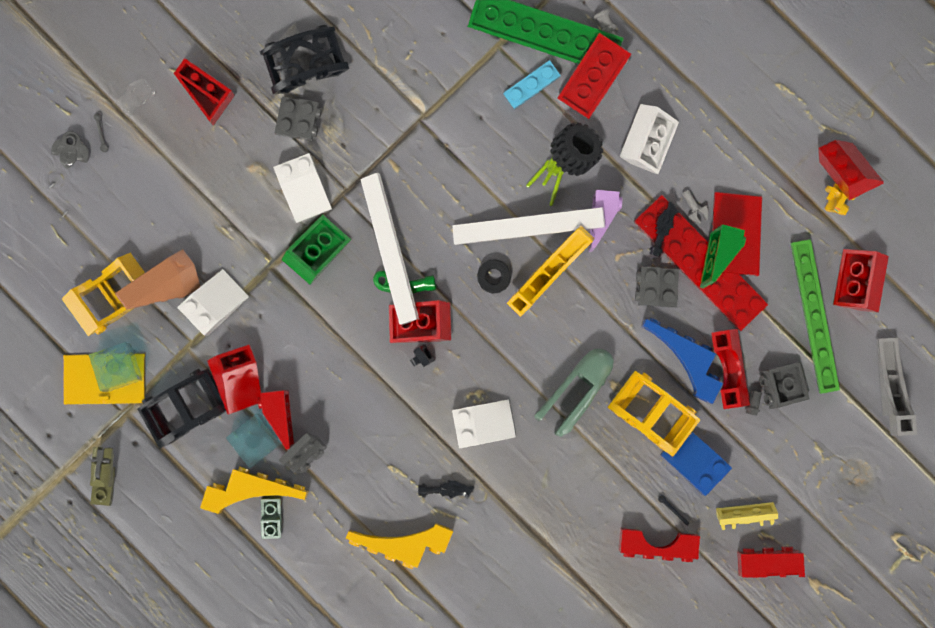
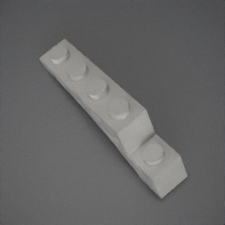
(893, 389)

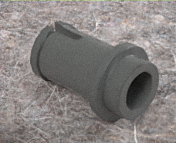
(754, 400)

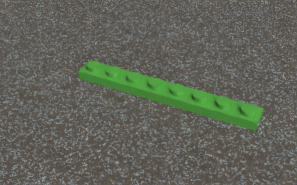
(815, 316)

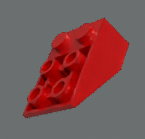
(236, 378)

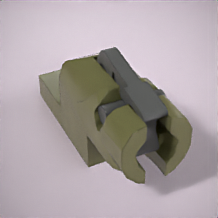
(102, 476)

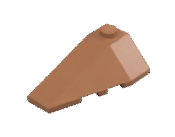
(167, 280)

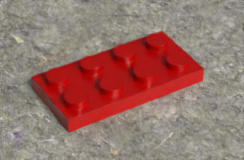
(594, 75)

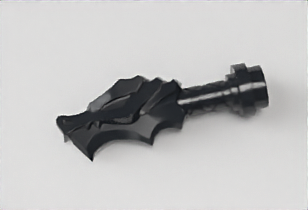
(664, 224)
(449, 489)

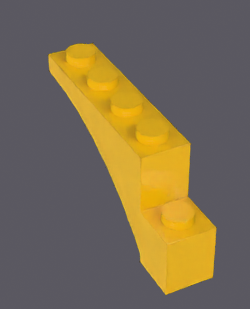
(550, 270)
(247, 485)
(404, 548)

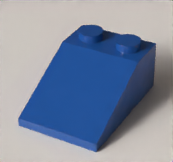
(698, 464)

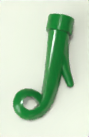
(423, 284)

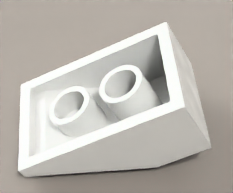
(302, 188)
(213, 302)
(483, 423)

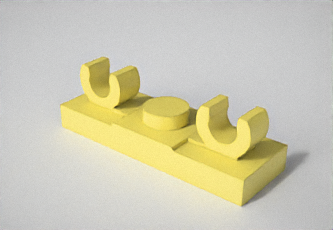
(746, 514)

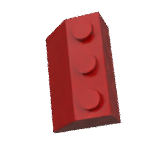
(848, 168)
(861, 280)

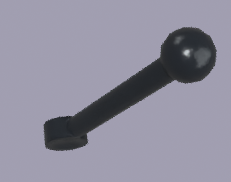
(662, 499)

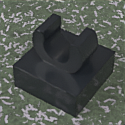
(423, 356)

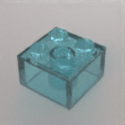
(115, 367)
(254, 440)

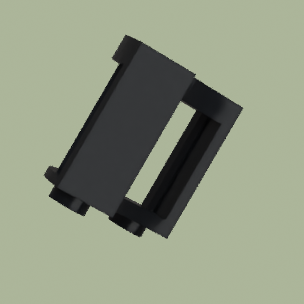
(155, 420)

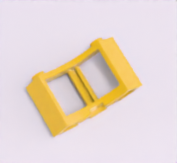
(82, 312)
(680, 430)

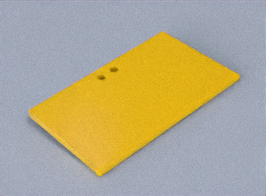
(82, 386)

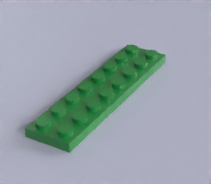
(536, 29)

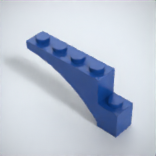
(693, 357)

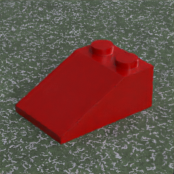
(432, 325)
(278, 413)

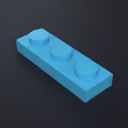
(532, 84)

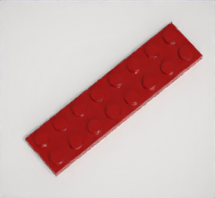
(688, 252)

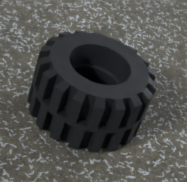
(568, 157)

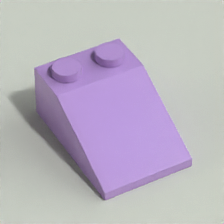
(612, 204)

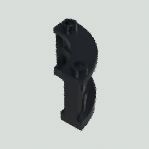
(290, 82)

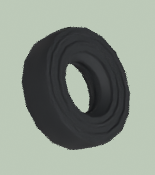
(482, 276)

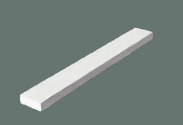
(528, 226)
(389, 249)

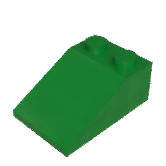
(722, 248)
(315, 249)

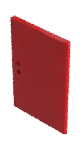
(745, 214)

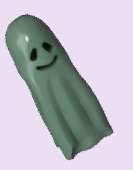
(593, 370)

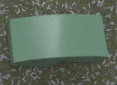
(271, 517)

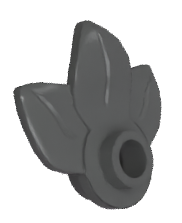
(70, 152)

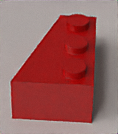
(770, 562)

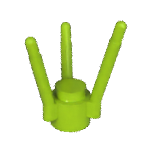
(553, 170)

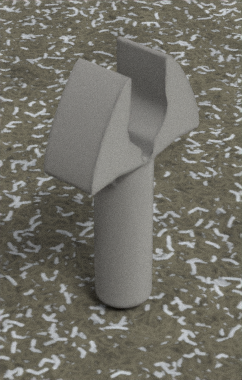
(695, 208)

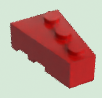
(206, 91)

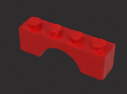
(734, 388)
(683, 546)

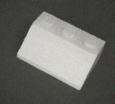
(649, 138)

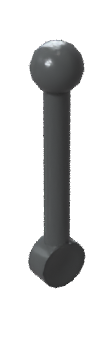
(104, 148)

